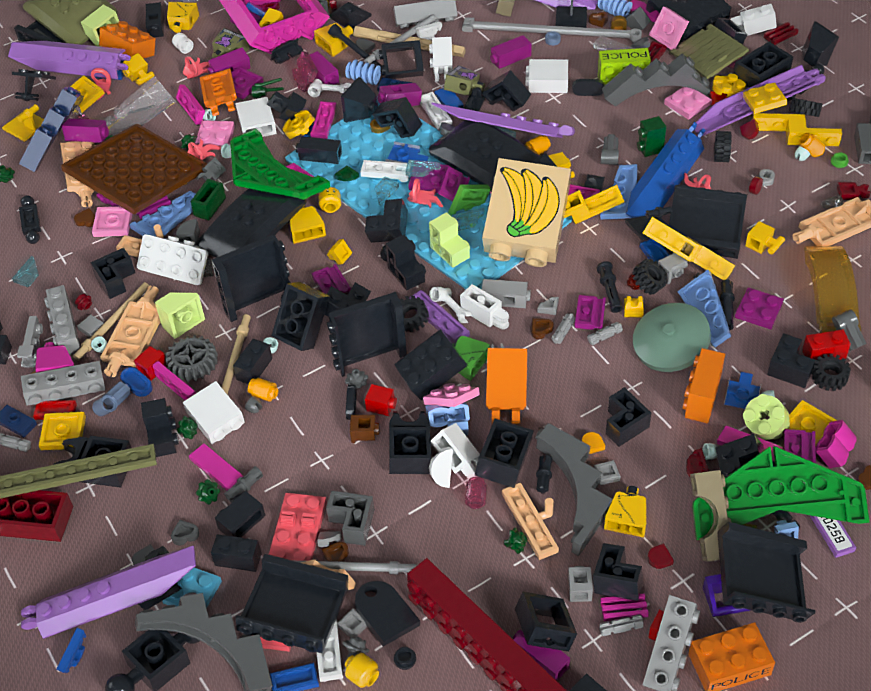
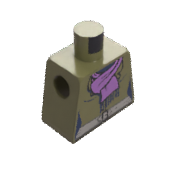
(228, 41)
(462, 81)

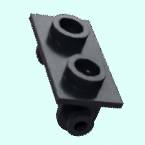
(280, 55)
(475, 100)

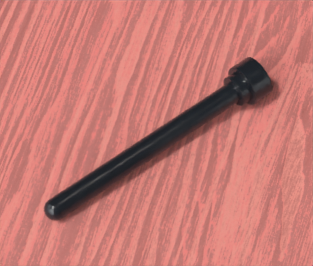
(336, 32)

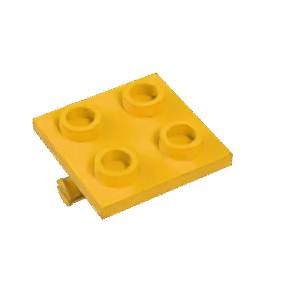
(24, 124)

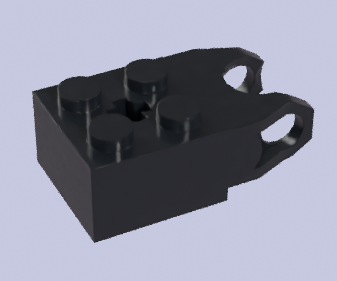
(409, 445)
(94, 446)

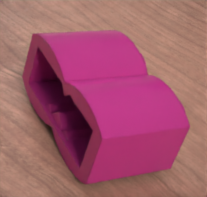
(836, 444)

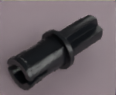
(544, 474)

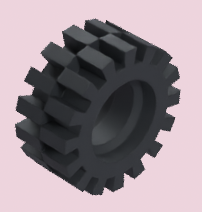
(805, 107)
(722, 146)
(649, 276)
(419, 318)
(827, 380)

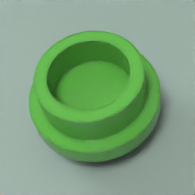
(839, 160)

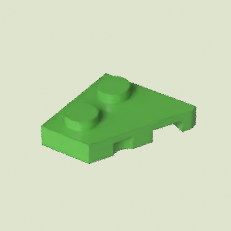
(468, 197)

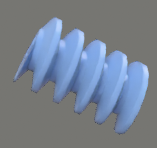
(616, 7)
(365, 71)

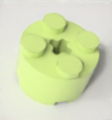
(764, 406)

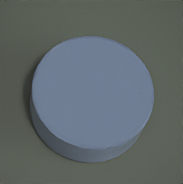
(552, 38)

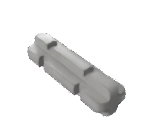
(563, 328)
(604, 333)
(15, 442)
(621, 625)

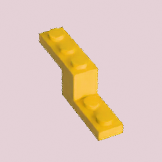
(796, 127)
(582, 208)
(688, 249)

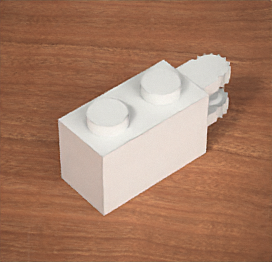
(756, 19)
(442, 56)
(484, 307)
(463, 454)

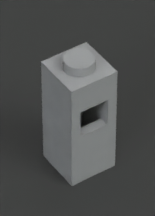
(511, 293)

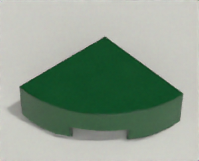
(346, 174)

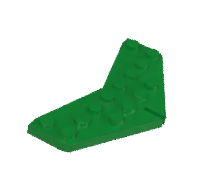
(258, 170)
(789, 486)

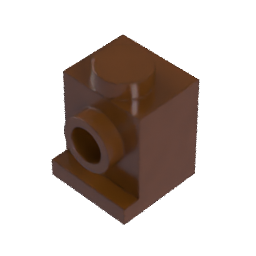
(363, 428)

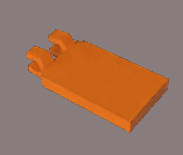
(218, 89)
(506, 381)

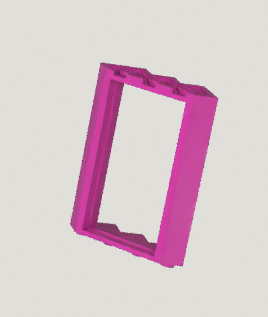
(279, 32)

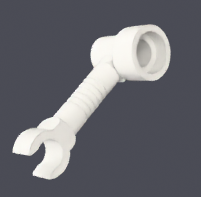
(316, 87)
(444, 294)

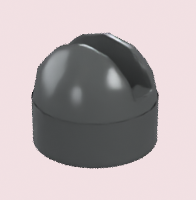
(253, 405)

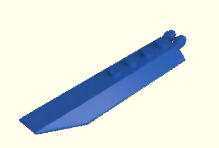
(665, 172)

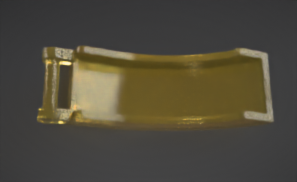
(832, 283)

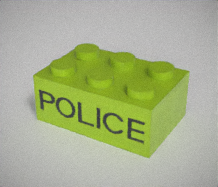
(614, 61)

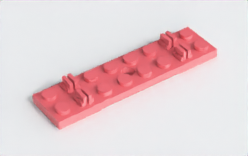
(296, 536)

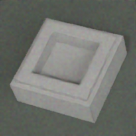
(90, 325)
(609, 472)
(352, 623)

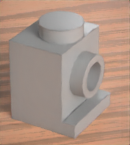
(673, 266)
(580, 584)

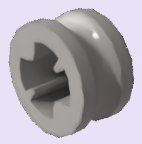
(770, 177)

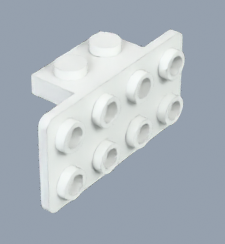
(172, 258)

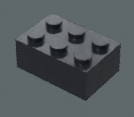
(763, 64)
(300, 316)
(430, 364)
(504, 453)

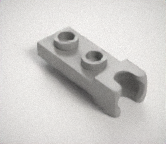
(31, 343)

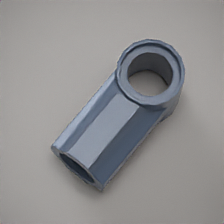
(112, 399)

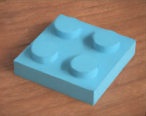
(197, 582)

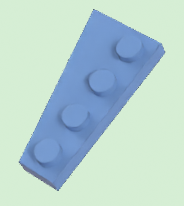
(625, 180)
(166, 216)
(704, 296)

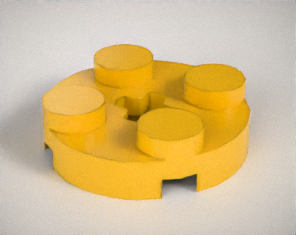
(728, 85)
(299, 124)

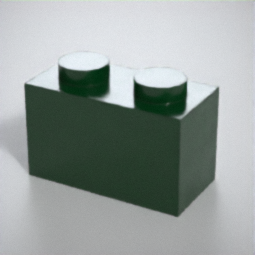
(651, 136)
(208, 199)

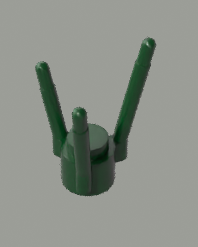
(259, 91)

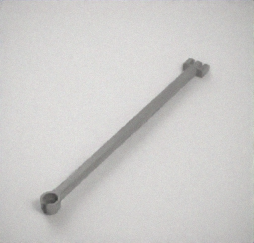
(470, 24)

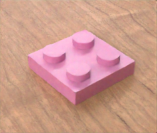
(669, 28)
(687, 102)
(215, 132)
(111, 222)
(451, 395)

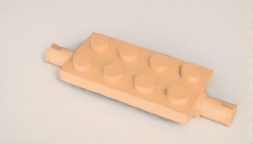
(69, 151)
(836, 223)
(132, 333)

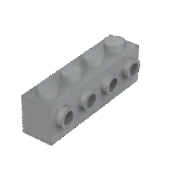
(417, 12)
(63, 320)
(59, 384)
(670, 645)

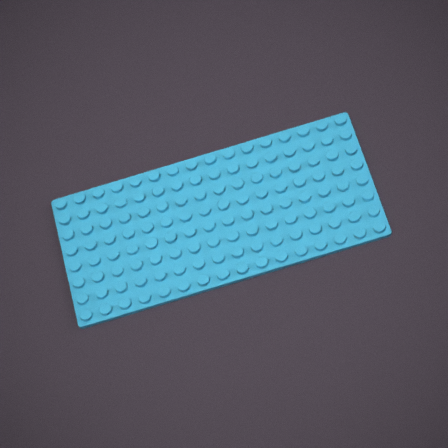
(362, 144)

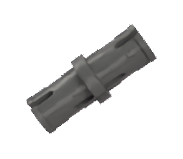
(243, 484)

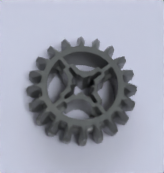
(202, 362)

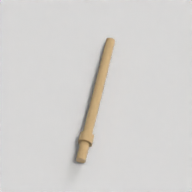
(242, 332)
(86, 345)

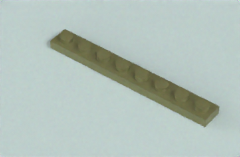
(77, 470)

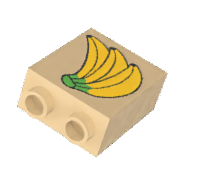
(526, 212)

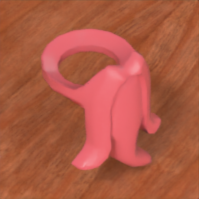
(194, 69)
(102, 83)
(200, 151)
(696, 184)
(422, 196)

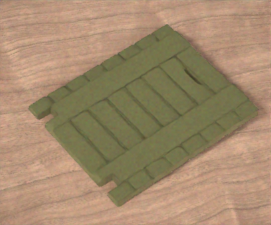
(710, 50)

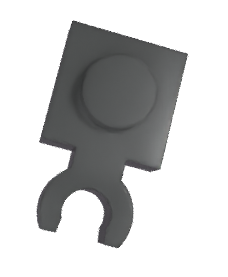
(212, 170)

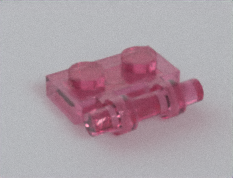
(306, 71)

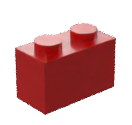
(826, 343)

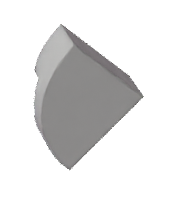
(549, 306)
(326, 537)

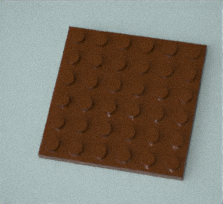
(134, 168)

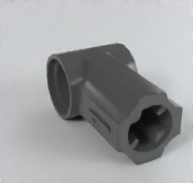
(610, 150)
(849, 322)

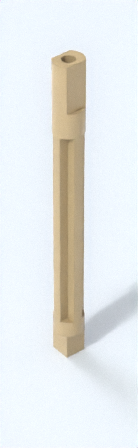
(387, 37)

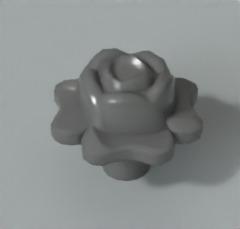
(356, 378)
(355, 646)

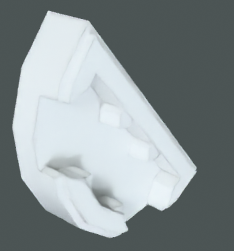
(428, 31)
(441, 467)

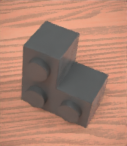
(354, 512)

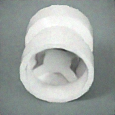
(183, 43)

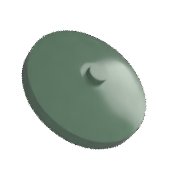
(671, 337)

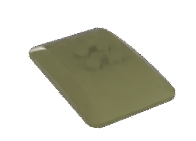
(65, 16)

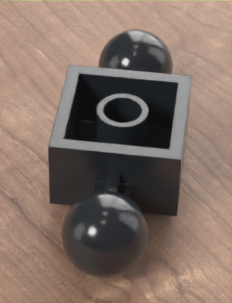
(153, 659)

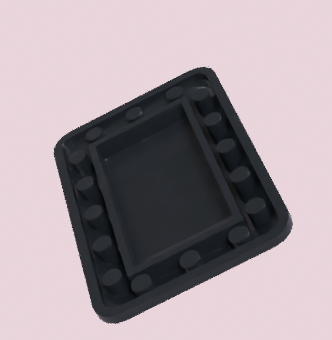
(476, 148)
(248, 220)

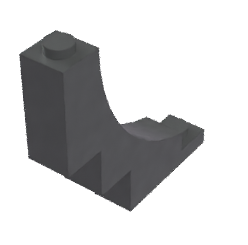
(590, 504)

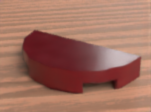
(696, 462)

